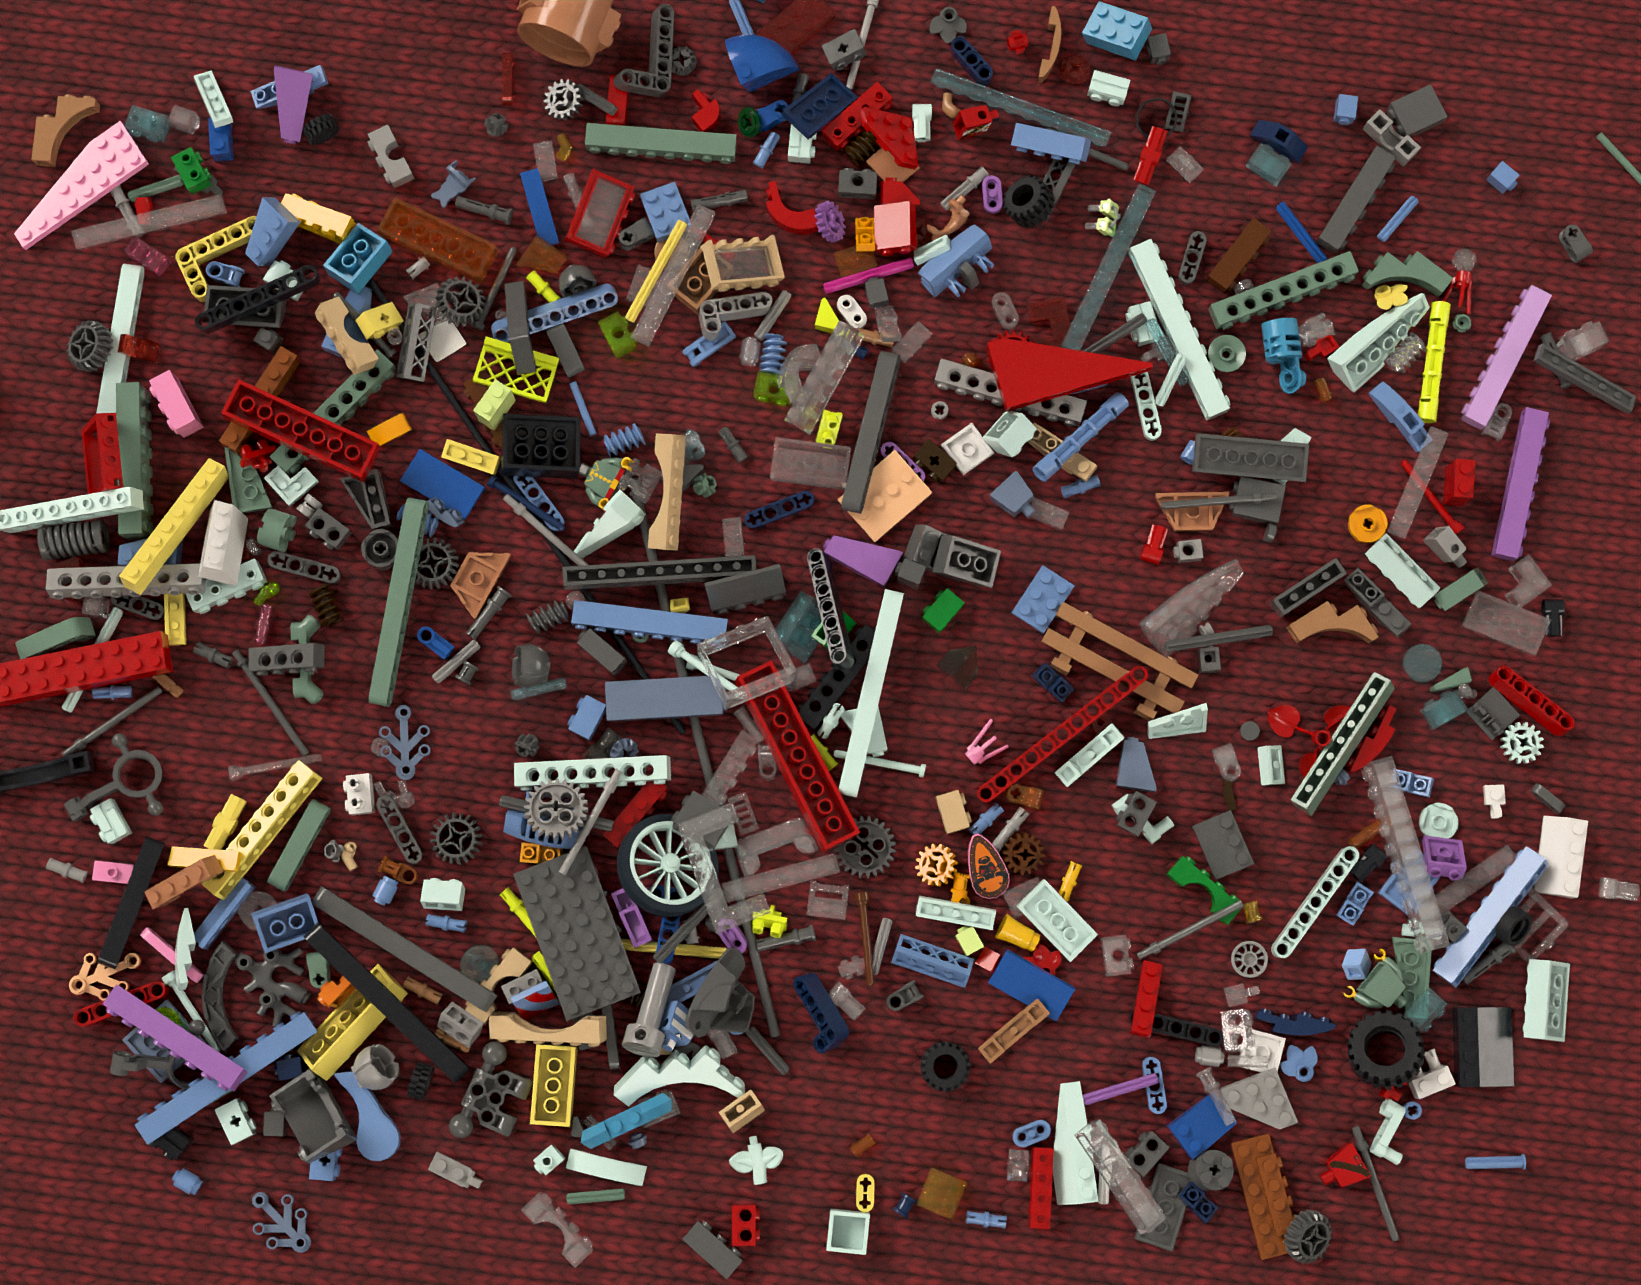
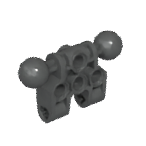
(461, 1124)

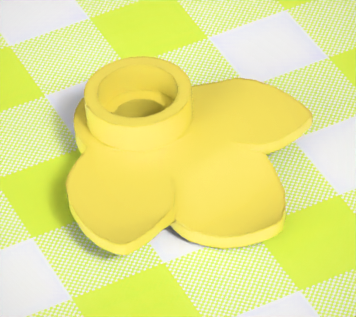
(1388, 296)

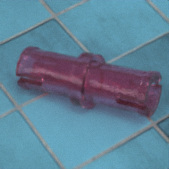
(263, 624)

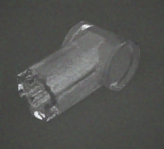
(1613, 889)
(842, 998)
(723, 1042)

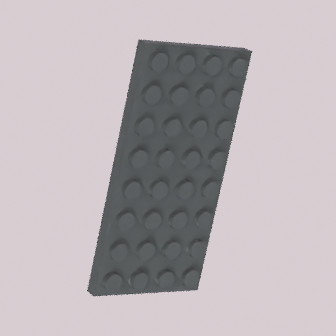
(577, 934)

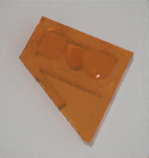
(542, 256)

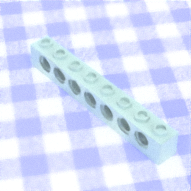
(71, 509)
(661, 764)

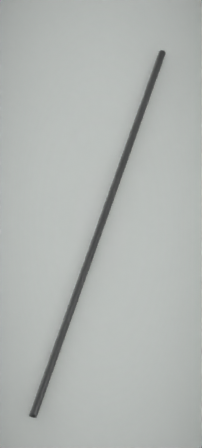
(708, 773)

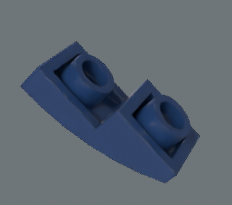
(1052, 682)
(1197, 1202)

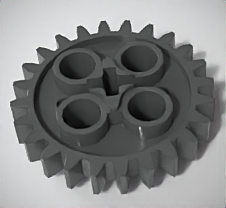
(876, 834)

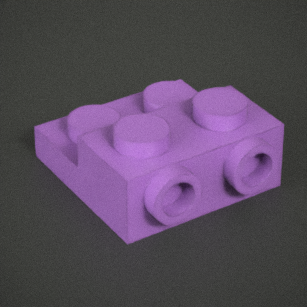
(1444, 857)

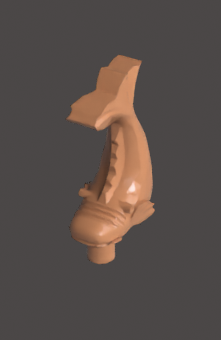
(958, 218)

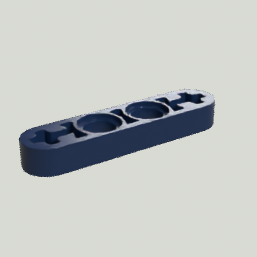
(780, 512)

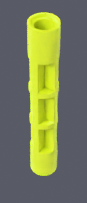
(1434, 358)

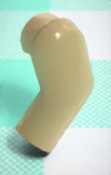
(348, 854)

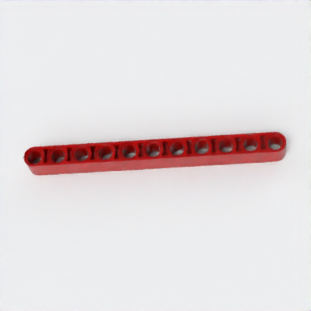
(1071, 731)

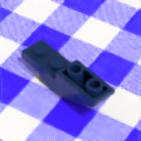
(1301, 1024)

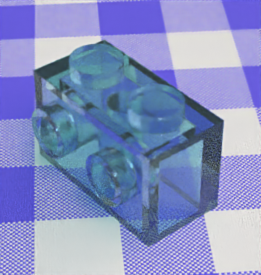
(147, 123)

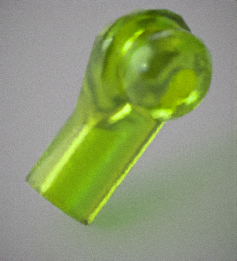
(266, 592)

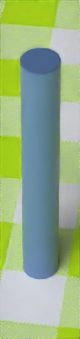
(583, 409)

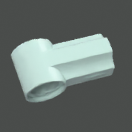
(922, 116)

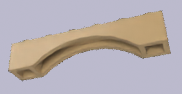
(665, 529)
(510, 1026)

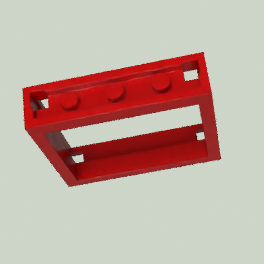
(102, 453)

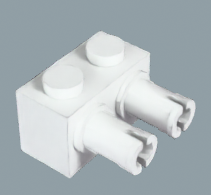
(359, 794)
(1432, 1081)

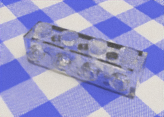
(729, 768)

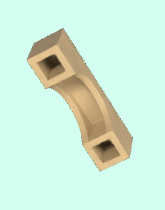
(358, 355)
(513, 965)

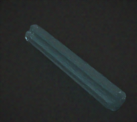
(1165, 348)

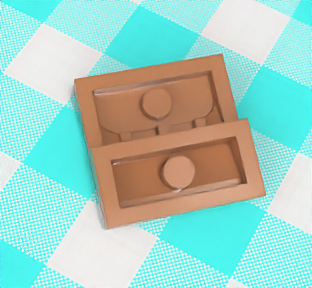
(884, 165)

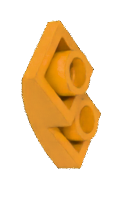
(865, 234)
(389, 429)
(538, 853)

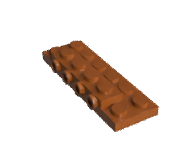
(1264, 1193)

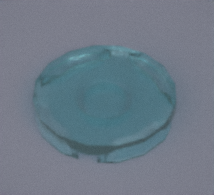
(1422, 663)

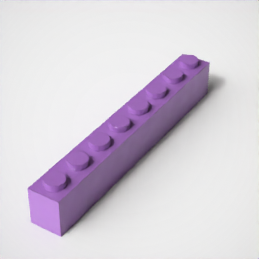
(1520, 484)
(175, 1038)

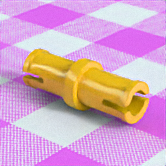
(1069, 880)

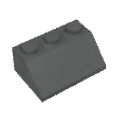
(1223, 845)

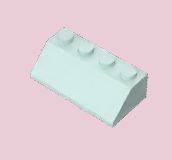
(1546, 1000)

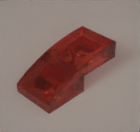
(138, 348)

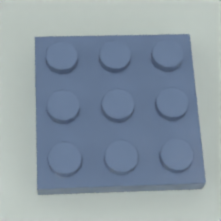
(145, 1046)

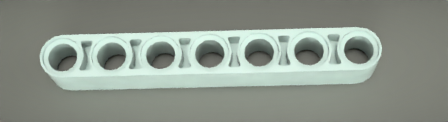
(1323, 898)

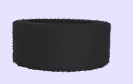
(1513, 926)

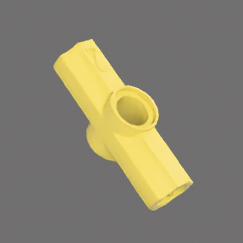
(225, 823)

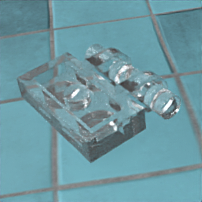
(645, 483)

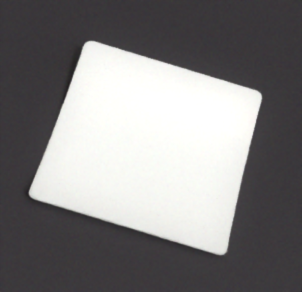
(444, 340)

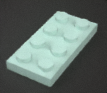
(1057, 920)

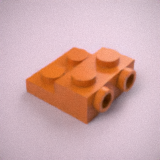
(335, 993)

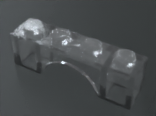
(541, 1210)

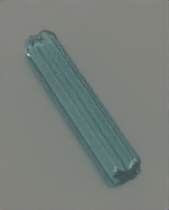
(551, 685)

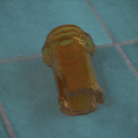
(1323, 390)
(862, 1145)

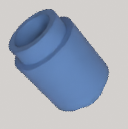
(385, 890)
(187, 1181)

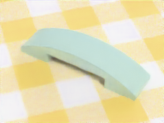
(1089, 755)
(606, 1167)

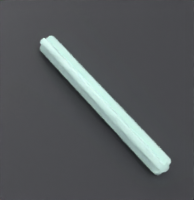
(104, 636)

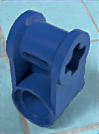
(770, 116)

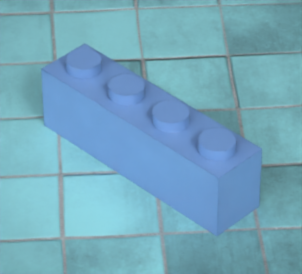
(1050, 142)

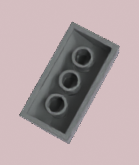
(268, 317)

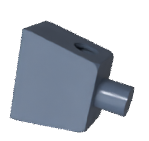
(1014, 496)

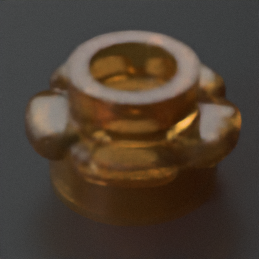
(970, 359)

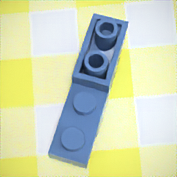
(266, 95)
(1400, 413)

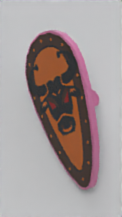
(986, 868)

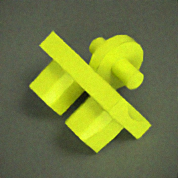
(829, 427)
(771, 920)

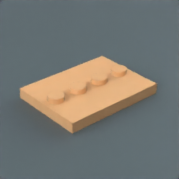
(890, 497)

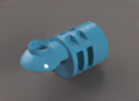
(1284, 348)

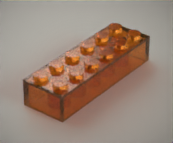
(437, 240)

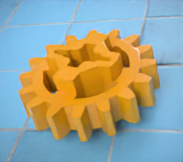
(928, 862)

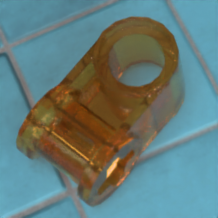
(1028, 796)

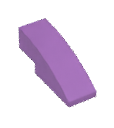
(631, 918)

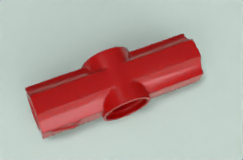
(1150, 155)

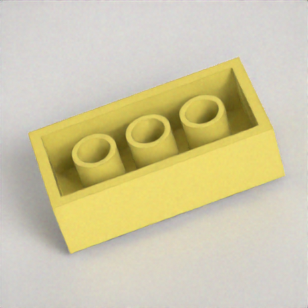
(553, 1085)

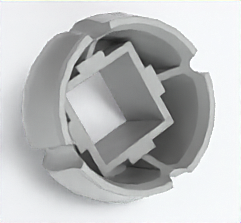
(375, 1067)

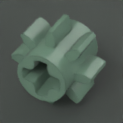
(704, 485)

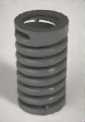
(82, 537)

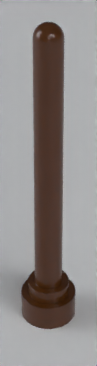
(862, 901)

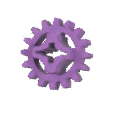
(830, 221)

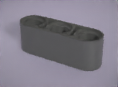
(565, 350)

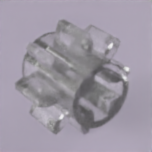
(1464, 260)

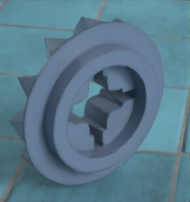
(626, 744)

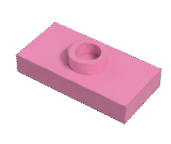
(112, 872)

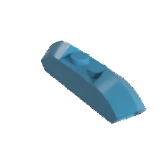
(626, 1121)

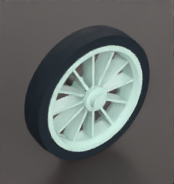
(667, 865)

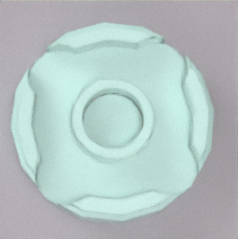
(1438, 821)

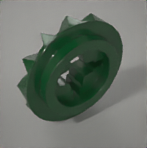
(744, 122)

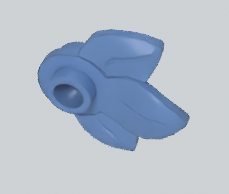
(1297, 1060)

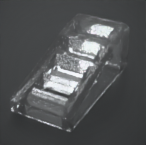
(743, 831)

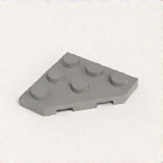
(1262, 1099)

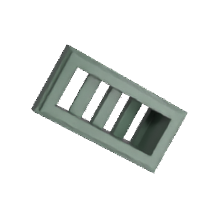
(1455, 680)

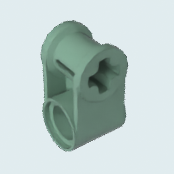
(318, 967)

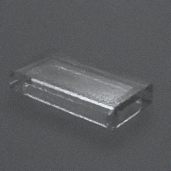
(545, 160)

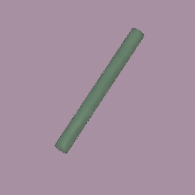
(1619, 157)

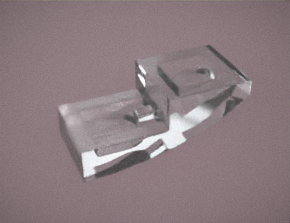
(887, 324)
(911, 342)

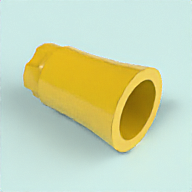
(1017, 933)

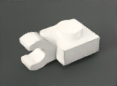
(1494, 796)

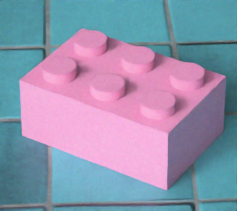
(175, 404)

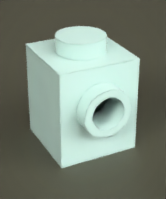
(548, 1160)

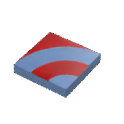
(535, 1000)

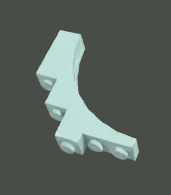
(677, 1068)

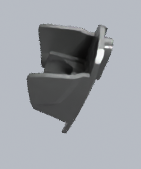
(722, 999)

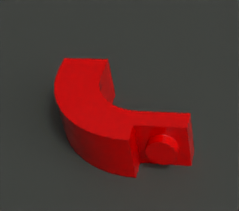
(788, 220)

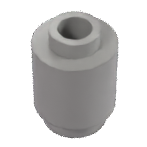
(1209, 1056)

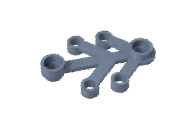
(403, 745)
(283, 1224)

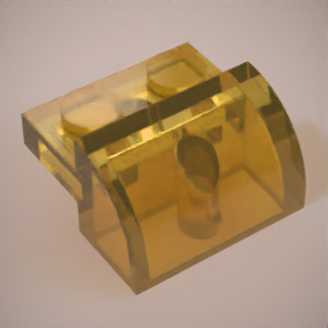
(941, 1193)

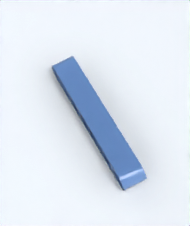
(561, 306)

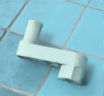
(1151, 832)
(1393, 1115)

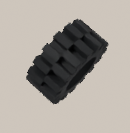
(321, 129)
(420, 1081)

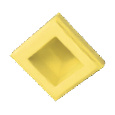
(680, 605)

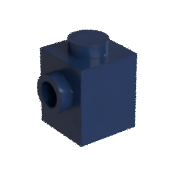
(289, 1067)

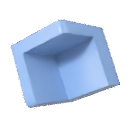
(1356, 964)

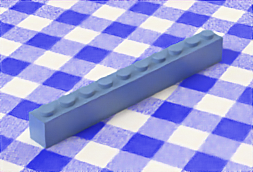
(205, 1091)

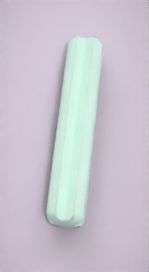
(1170, 379)

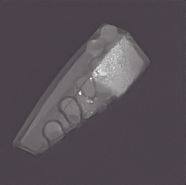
(1189, 606)

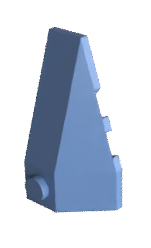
(360, 302)

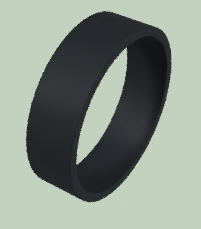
(1154, 99)

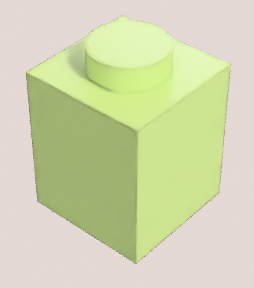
(968, 940)

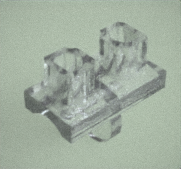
(1185, 164)

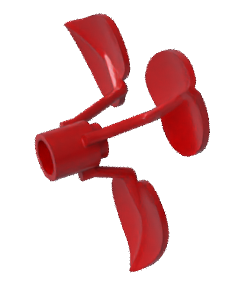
(1286, 717)

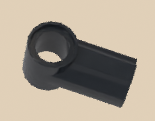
(1553, 610)
(1370, 859)

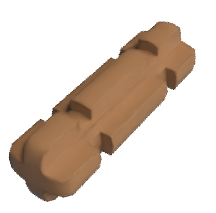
(169, 685)
(451, 1041)

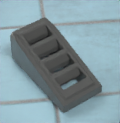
(1177, 95)

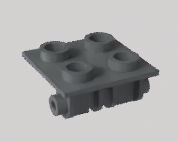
(1492, 713)

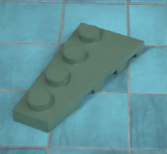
(245, 486)
(1414, 968)

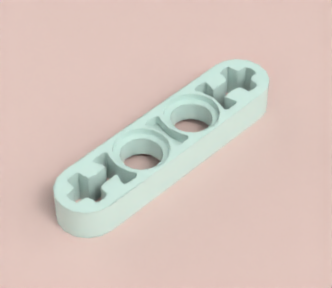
(1143, 404)

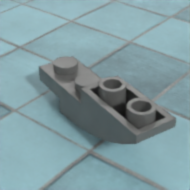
(1376, 604)

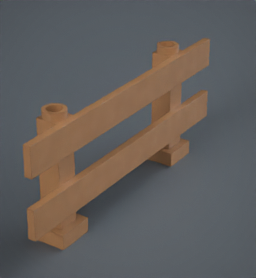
(1153, 693)

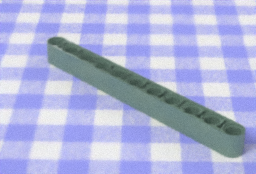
(398, 602)

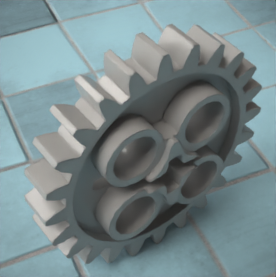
(557, 792)

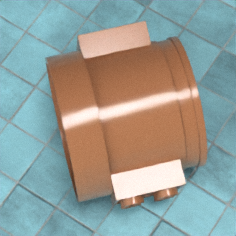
(568, 28)

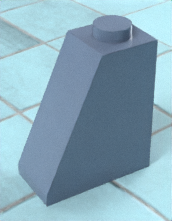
(1134, 767)

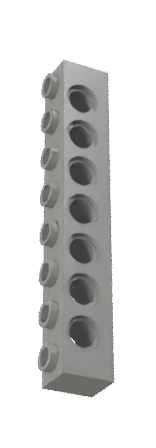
(947, 368)
(78, 577)

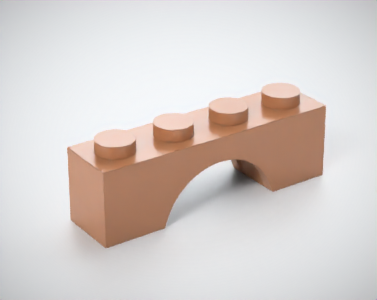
(177, 884)

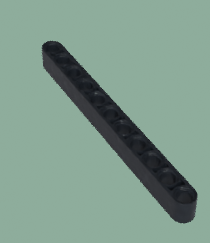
(386, 1002)

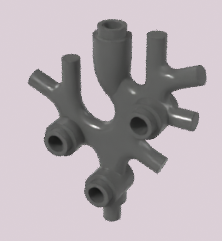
(263, 979)

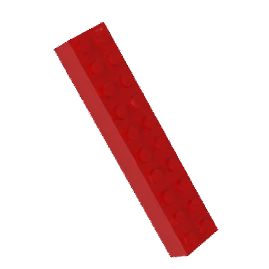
(84, 668)
(800, 762)

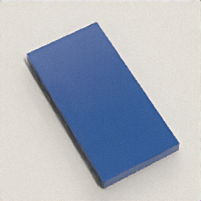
(438, 479)
(1028, 982)

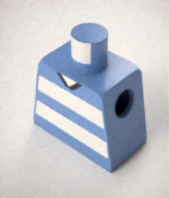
(674, 1027)

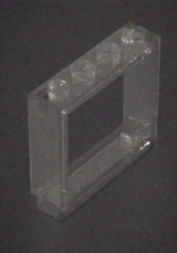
(760, 686)

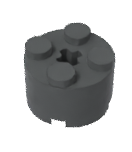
(373, 543)
(1212, 1180)

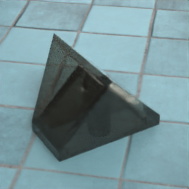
(960, 665)

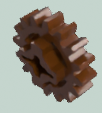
(1023, 846)

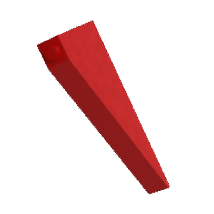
(1040, 372)

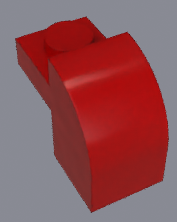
(708, 116)

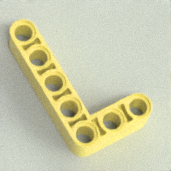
(212, 252)

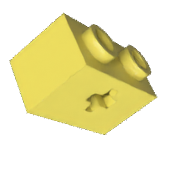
(379, 321)

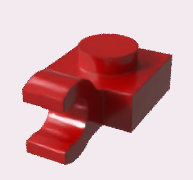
(1323, 347)

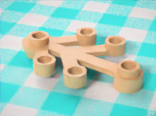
(101, 975)

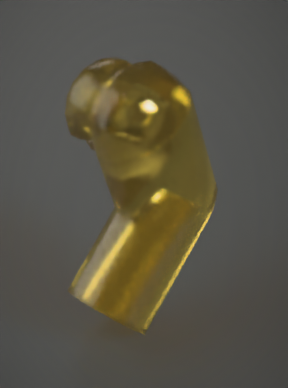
(565, 149)

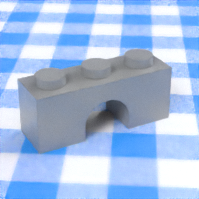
(1380, 129)
(396, 170)

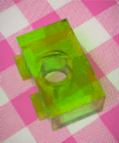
(609, 327)
(761, 391)

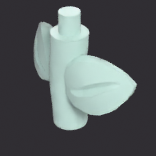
(756, 1160)

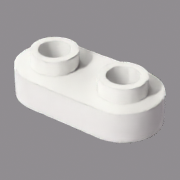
(851, 311)

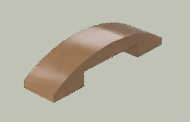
(1053, 25)
(1013, 1030)

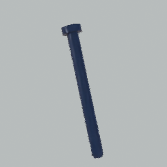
(494, 482)

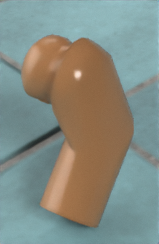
(947, 106)

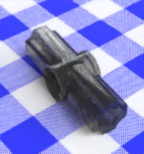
(601, 748)

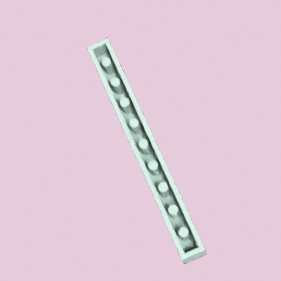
(1179, 329)

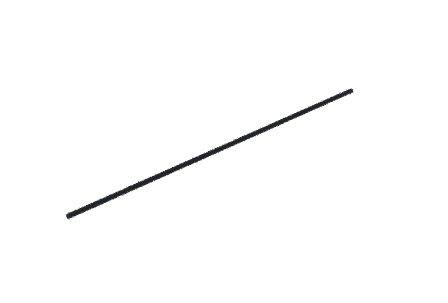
(511, 484)

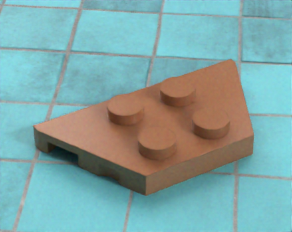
(1191, 518)
(478, 578)

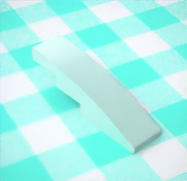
(184, 944)

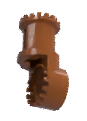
(398, 871)

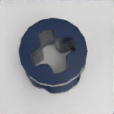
(904, 1205)

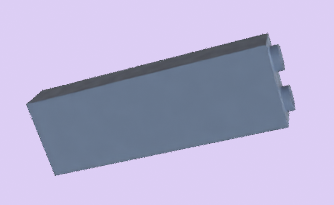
(662, 699)

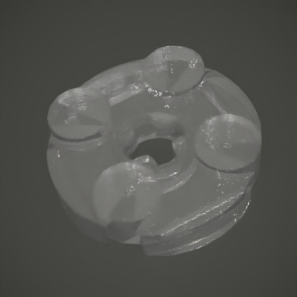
(251, 903)

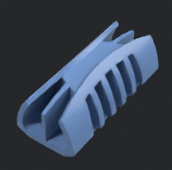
(943, 270)
(517, 826)

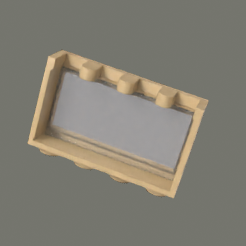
(743, 263)

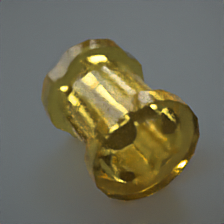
(1252, 912)

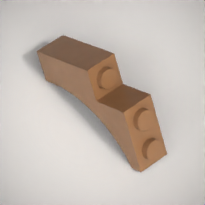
(52, 130)
(1325, 619)

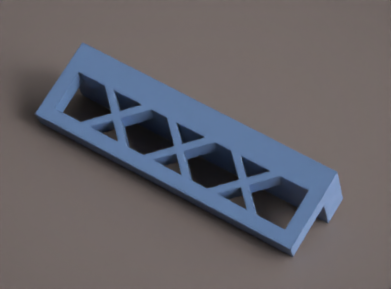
(222, 914)
(932, 964)

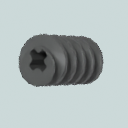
(548, 617)

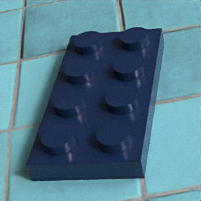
(819, 106)

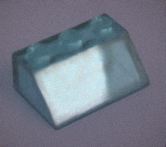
(798, 625)

